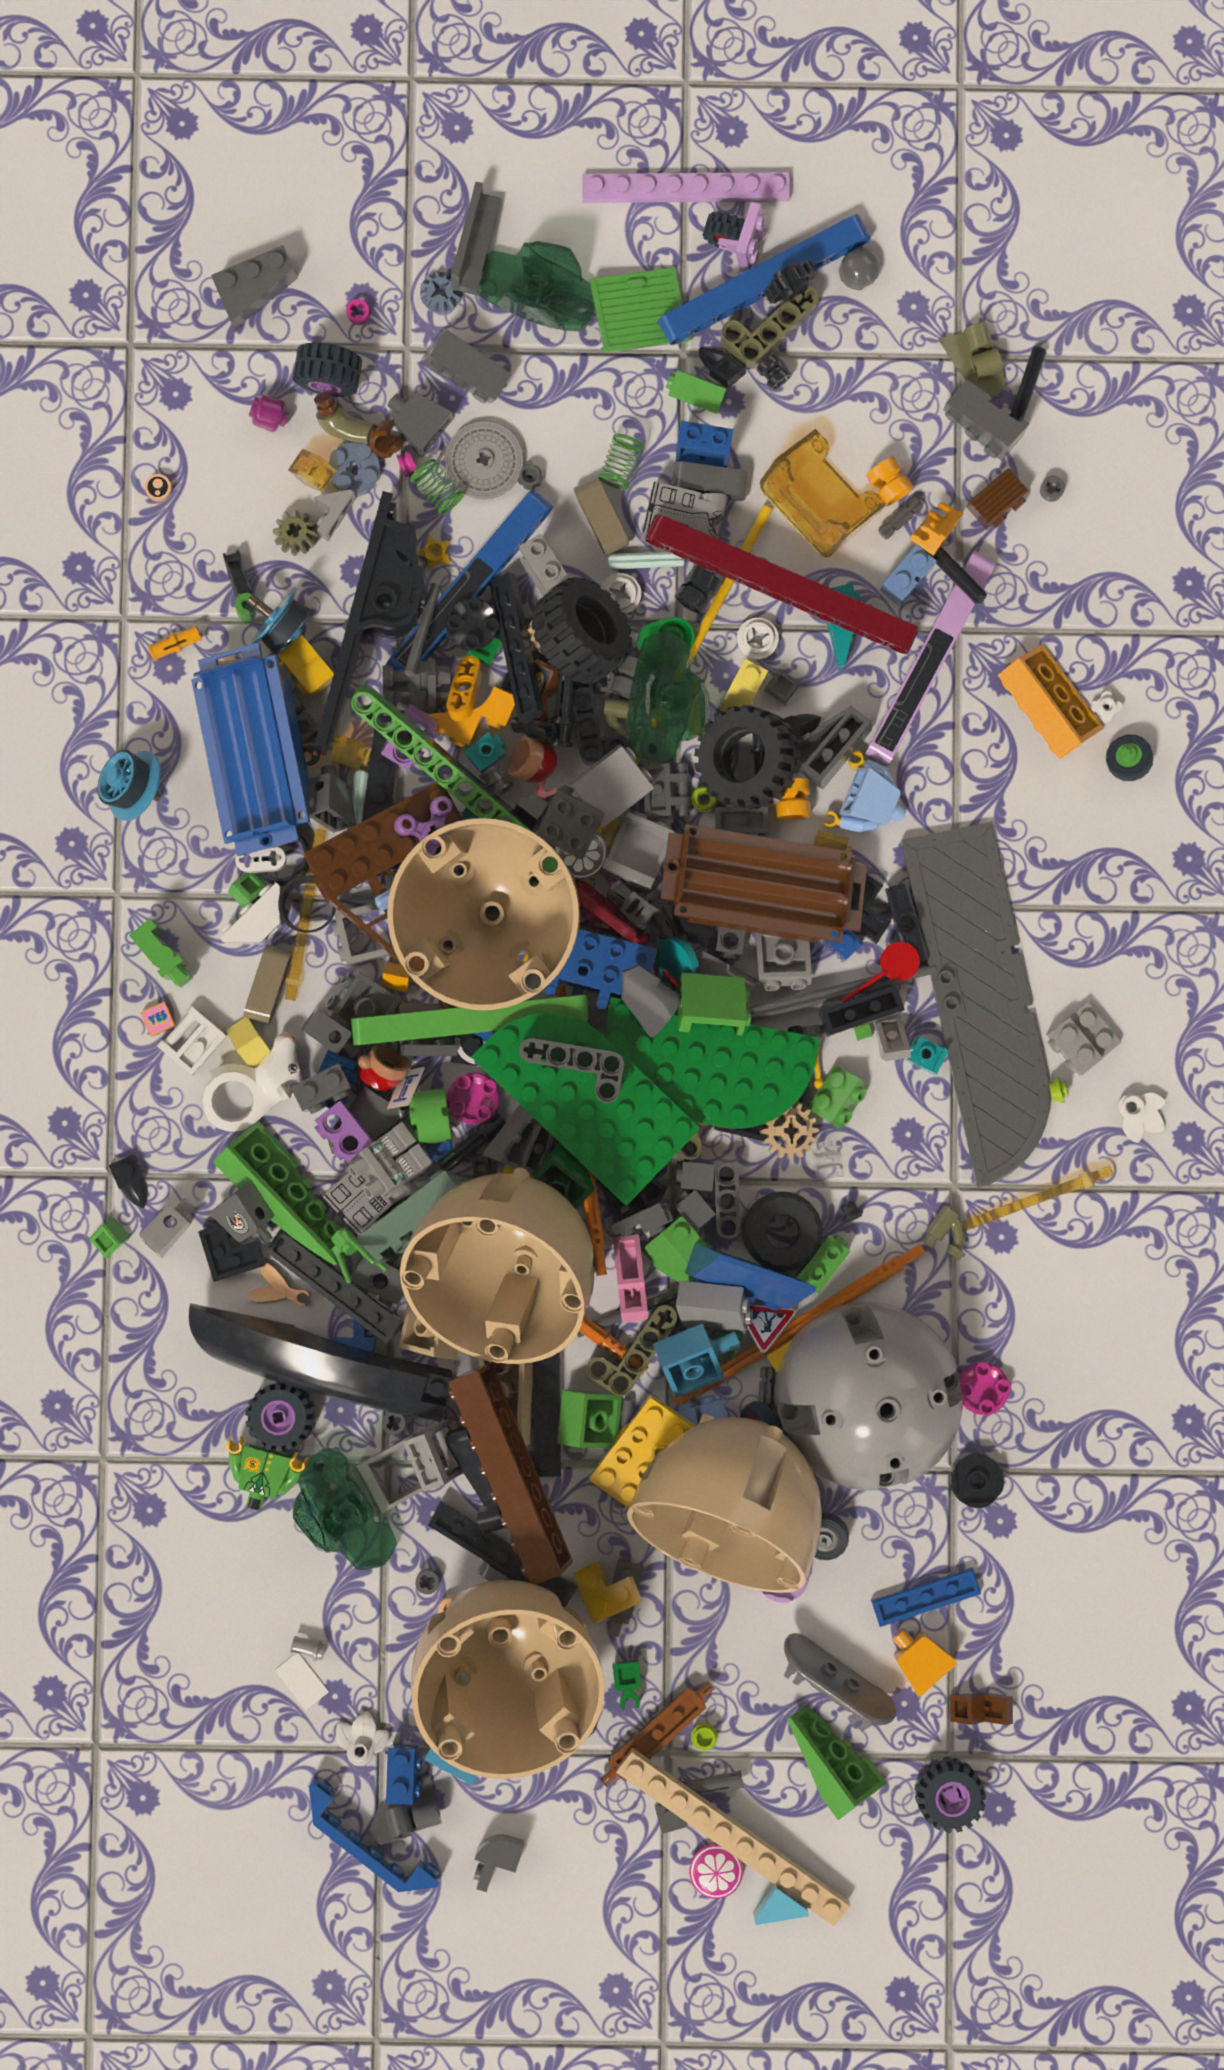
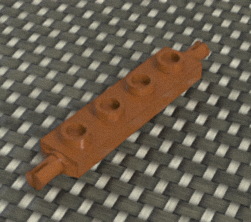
(661, 1728)

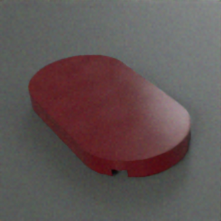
(609, 913)

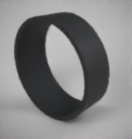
(302, 870)
(284, 894)

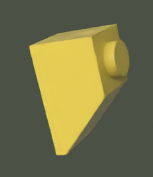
(744, 686)

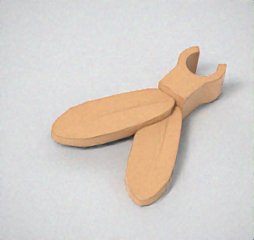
(279, 1289)

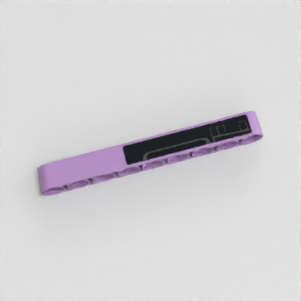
(928, 663)

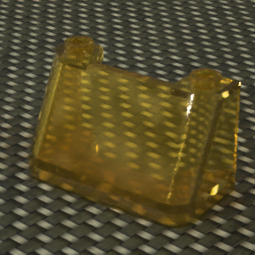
(817, 497)

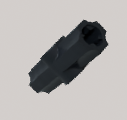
(902, 907)

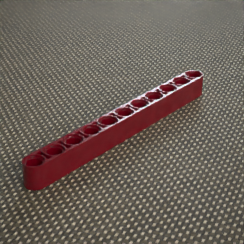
(781, 584)

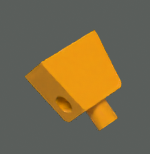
(921, 1660)

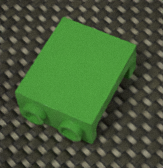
(713, 1001)

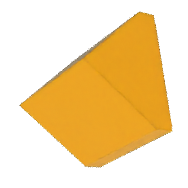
(395, 977)

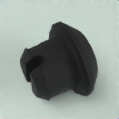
(850, 1213)

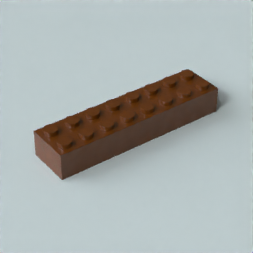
(510, 1474)

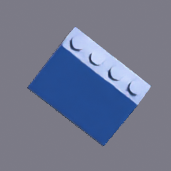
(759, 1282)

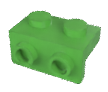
(838, 1097)

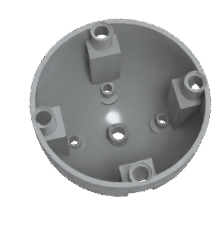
(832, 1374)

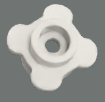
(1106, 714)

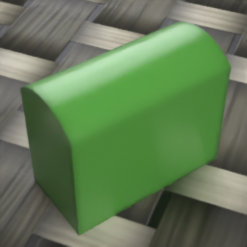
(863, 1032)

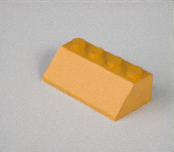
(1050, 701)

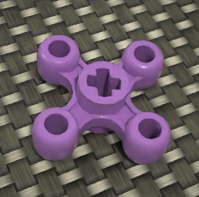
(422, 829)

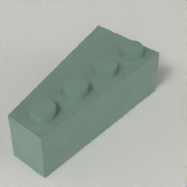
(392, 1233)

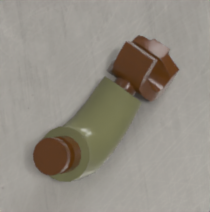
(342, 425)

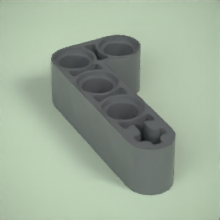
(570, 1062)

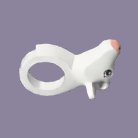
(268, 1083)

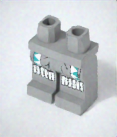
(381, 1168)

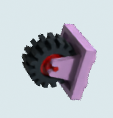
(737, 234)

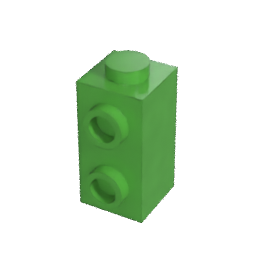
(695, 390)
(825, 1262)

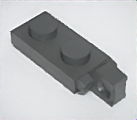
(623, 1570)

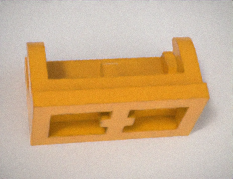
(936, 528)

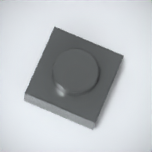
(668, 1820)

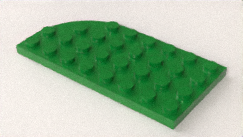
(714, 1071)
(617, 1140)

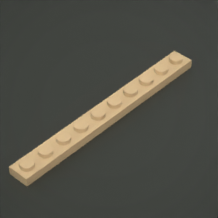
(733, 1836)

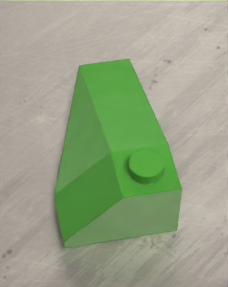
(838, 1771)

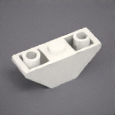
(257, 921)

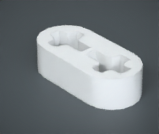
(262, 866)

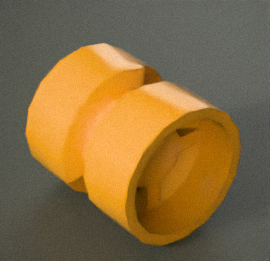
(889, 481)
(794, 803)

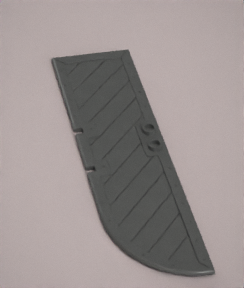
(980, 996)

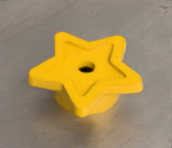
(433, 545)

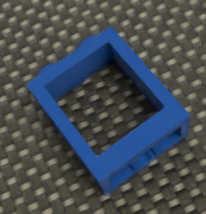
(705, 441)

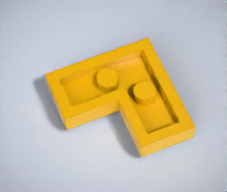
(601, 1598)

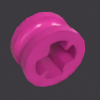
(358, 303)
(406, 463)

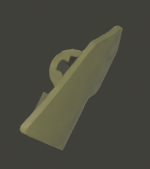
(976, 358)

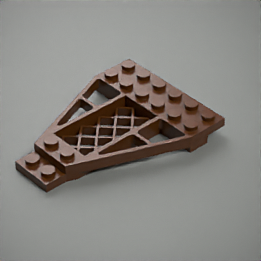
(371, 850)

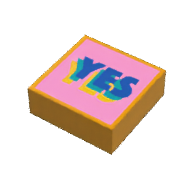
(158, 1019)

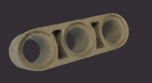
(601, 516)
(268, 984)

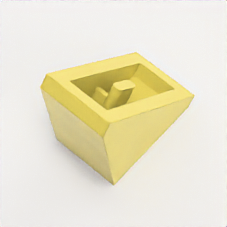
(248, 1042)

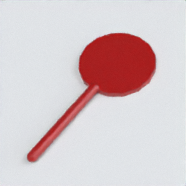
(898, 962)

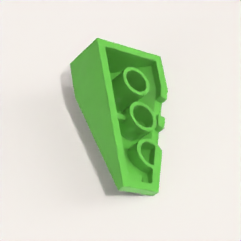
(673, 1248)

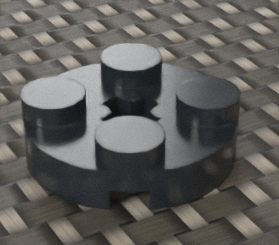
(987, 1491)

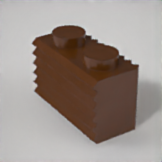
(998, 499)

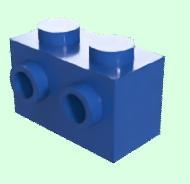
(402, 1774)

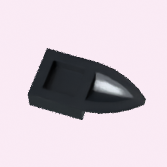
(722, 366)
(802, 723)
(130, 1180)

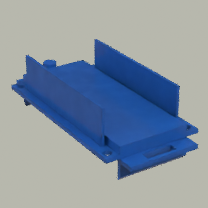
(252, 749)

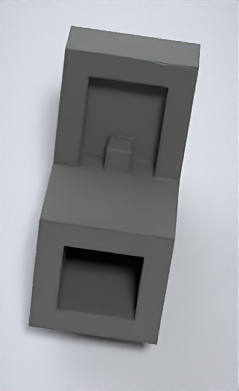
(496, 1851)

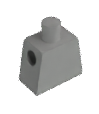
(161, 1238)

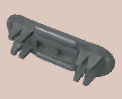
(838, 1682)

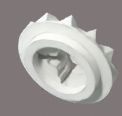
(632, 590)
(761, 627)

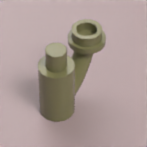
(612, 711)
(939, 1228)

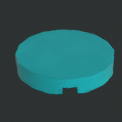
(676, 958)

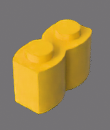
(306, 666)

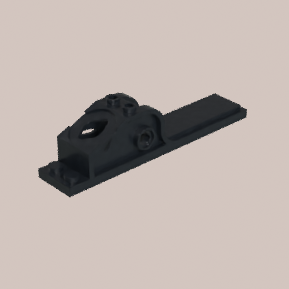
(381, 580)

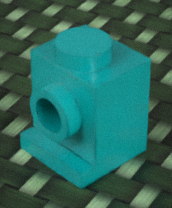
(483, 761)
(935, 1060)

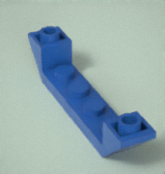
(421, 1877)

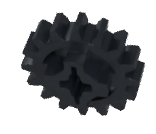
(790, 282)

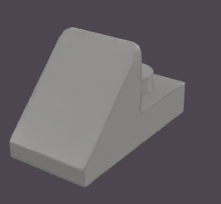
(337, 506)
(892, 1039)

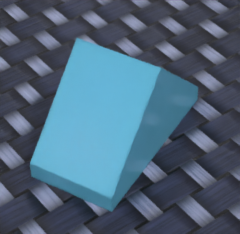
(778, 1906)

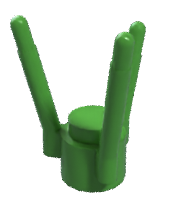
(346, 1243)

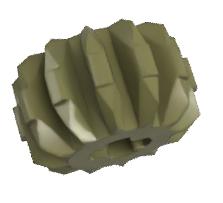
(286, 537)

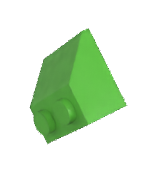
(589, 1419)

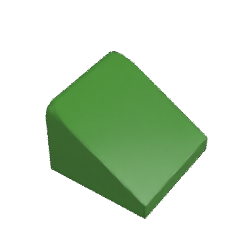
(246, 889)
(109, 1237)

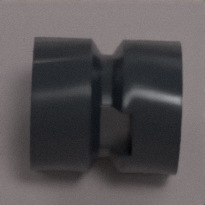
(697, 591)

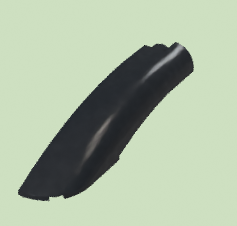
(321, 1364)

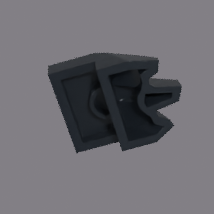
(648, 1196)

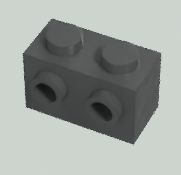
(321, 1088)

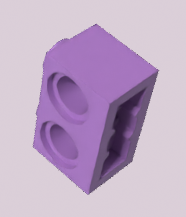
(415, 716)
(349, 1127)

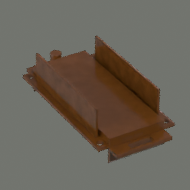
(762, 884)

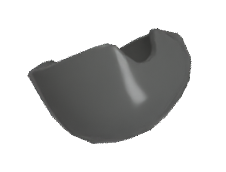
(859, 268)

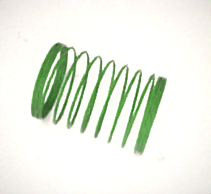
(629, 447)
(413, 479)

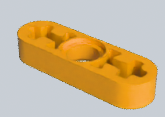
(469, 696)

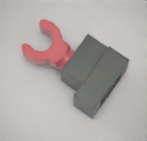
(535, 806)

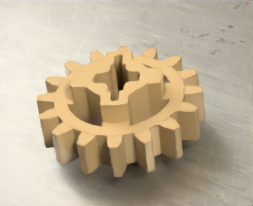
(789, 1144)

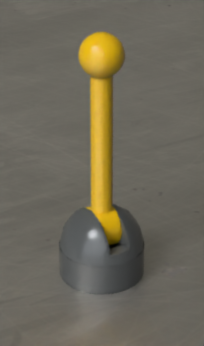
(815, 1031)

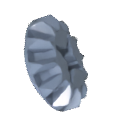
(439, 303)

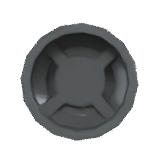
(622, 684)

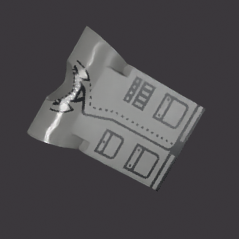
(686, 507)
(355, 1208)

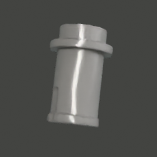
(308, 1648)

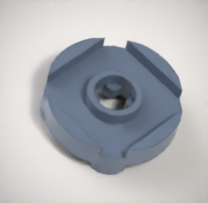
(360, 455)

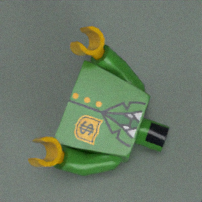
(263, 1471)

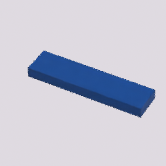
(926, 1597)

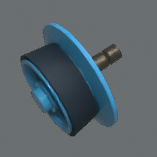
(281, 623)
(129, 783)

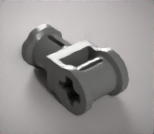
(634, 904)

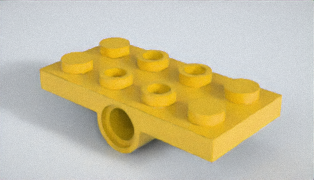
(636, 1447)

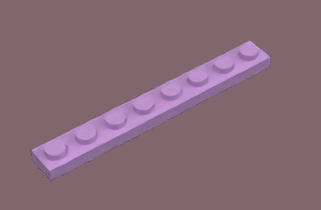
(685, 187)

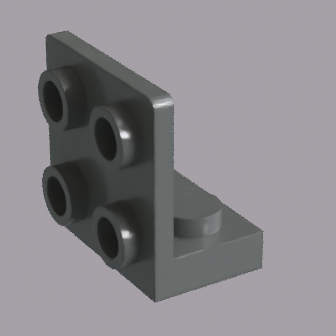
(570, 823)
(426, 1046)

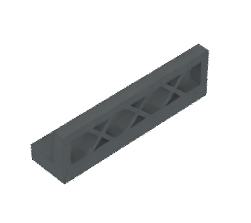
(475, 241)

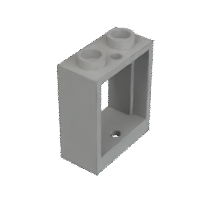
(345, 950)
(426, 1458)
(376, 1487)

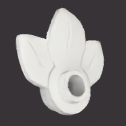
(1144, 1117)
(361, 1734)

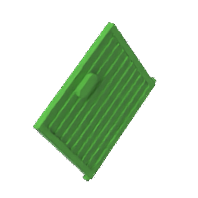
(631, 307)

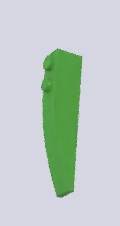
(275, 1174)

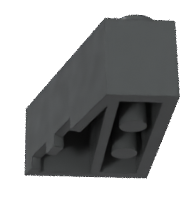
(253, 283)
(465, 366)
(984, 420)
(831, 745)
(521, 1142)

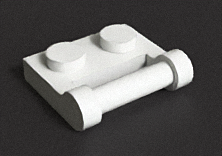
(198, 1046)

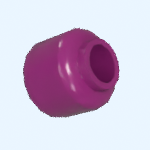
(268, 412)

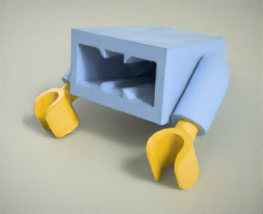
(870, 798)

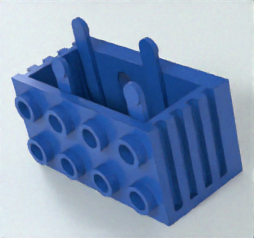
(598, 965)

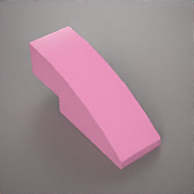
(630, 1278)

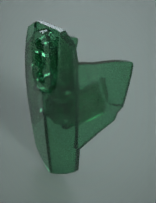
(532, 282)
(668, 693)
(342, 1518)

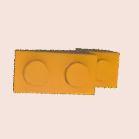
(497, 709)

